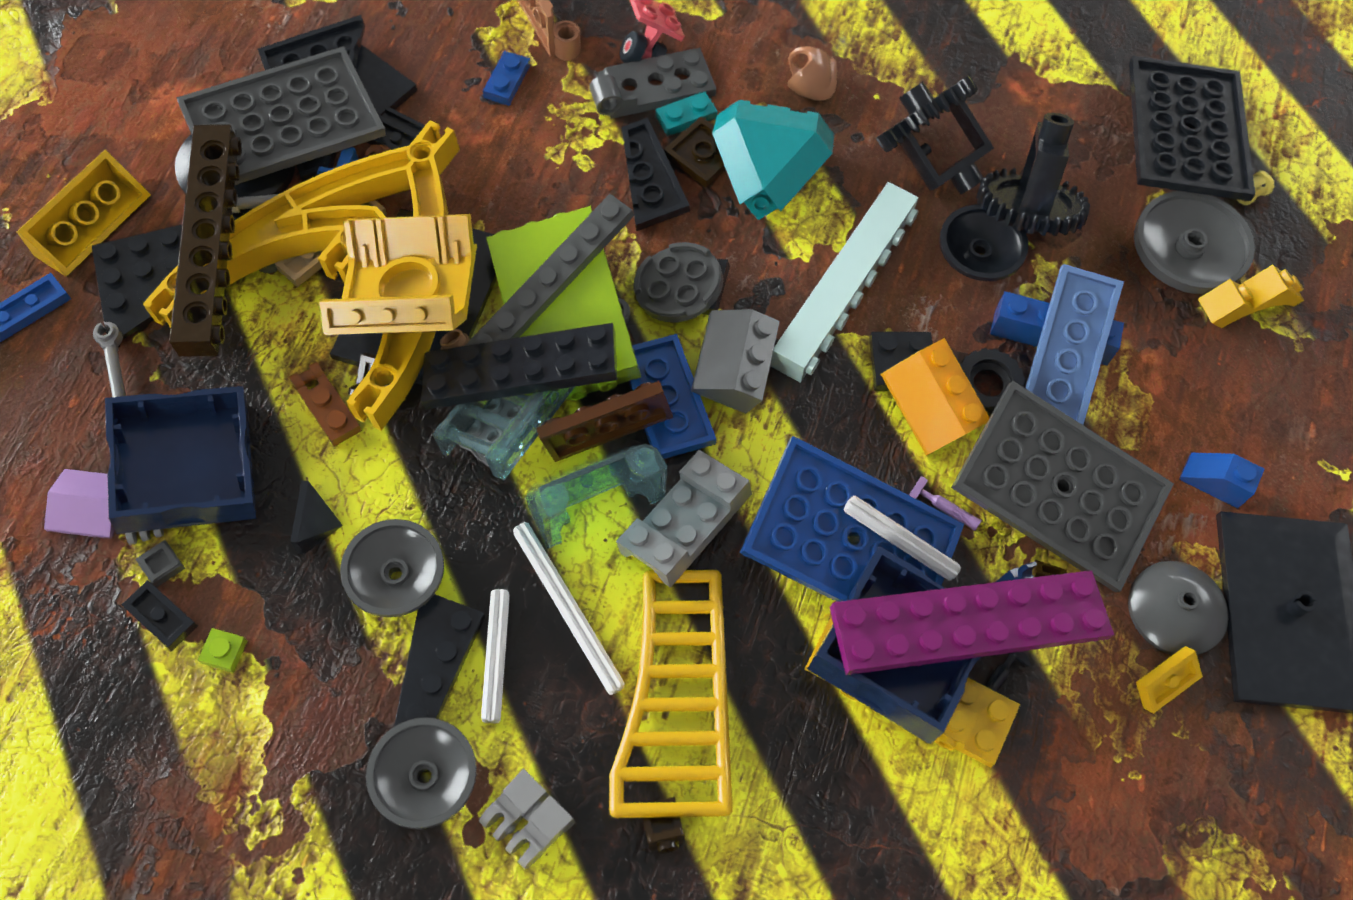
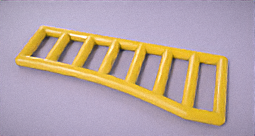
(719, 704)

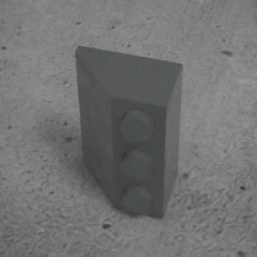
(735, 358)

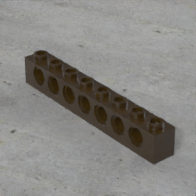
(209, 188)

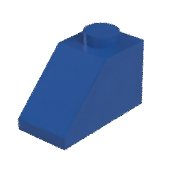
(1222, 476)

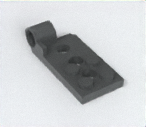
(616, 102)

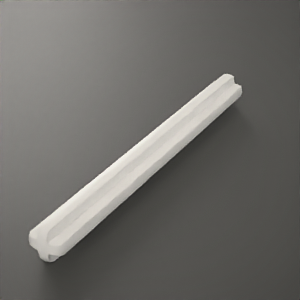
(569, 609)

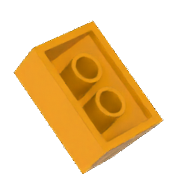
(935, 396)

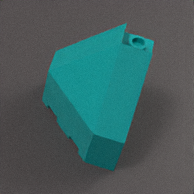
(770, 152)

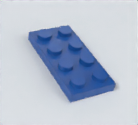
(690, 426)

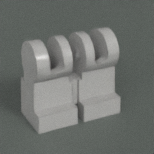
(529, 800)

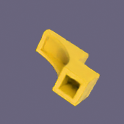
(1262, 291)

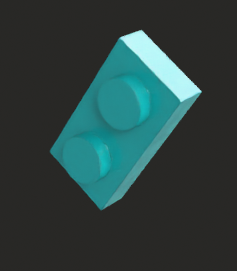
(683, 113)

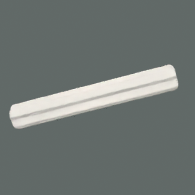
(902, 538)
(495, 656)

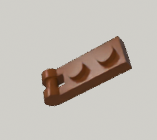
(325, 404)

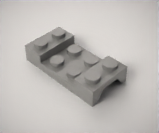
(686, 517)

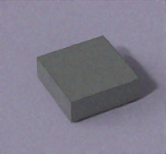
(160, 563)

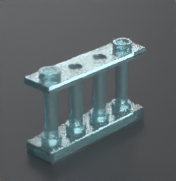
(517, 434)

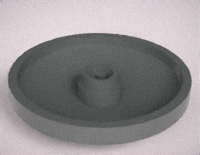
(1193, 241)

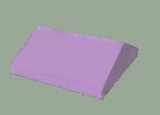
(79, 505)

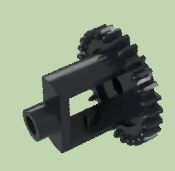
(921, 107)
(1035, 196)

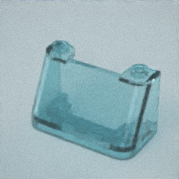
(635, 466)

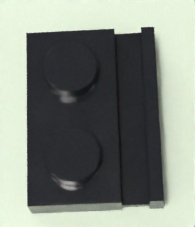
(399, 129)

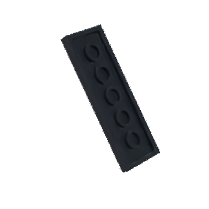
(519, 366)

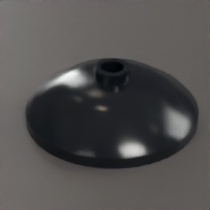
(973, 231)

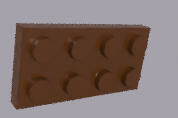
(605, 421)

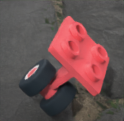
(659, 20)

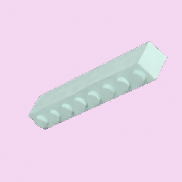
(843, 282)

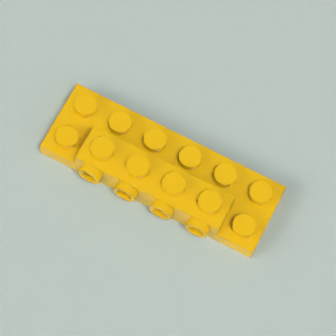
(977, 723)

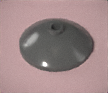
(379, 553)
(1164, 617)
(408, 752)

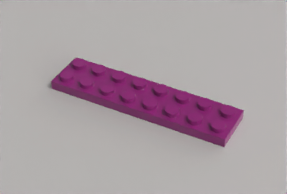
(969, 621)

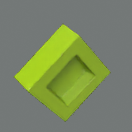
(222, 650)

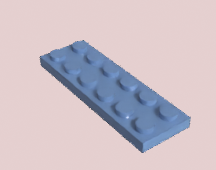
(1074, 340)

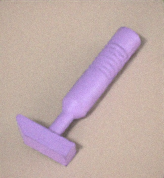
(945, 505)

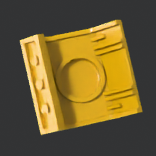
(404, 275)

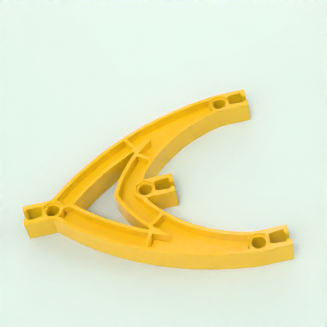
(311, 220)

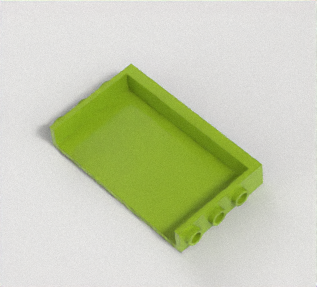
(584, 303)

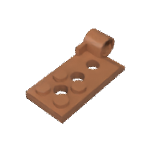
(559, 38)

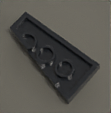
(651, 178)
(436, 656)

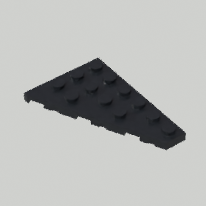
(343, 33)
(132, 270)

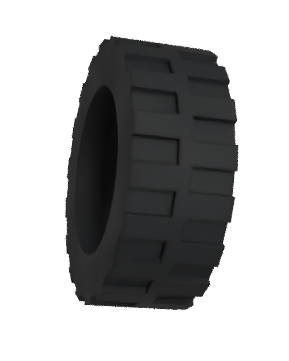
(994, 362)

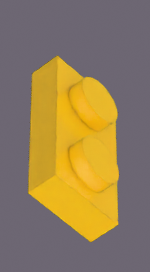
(1169, 679)

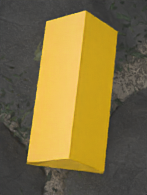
(83, 214)

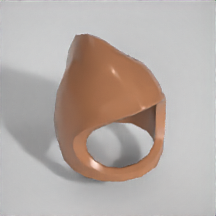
(817, 78)

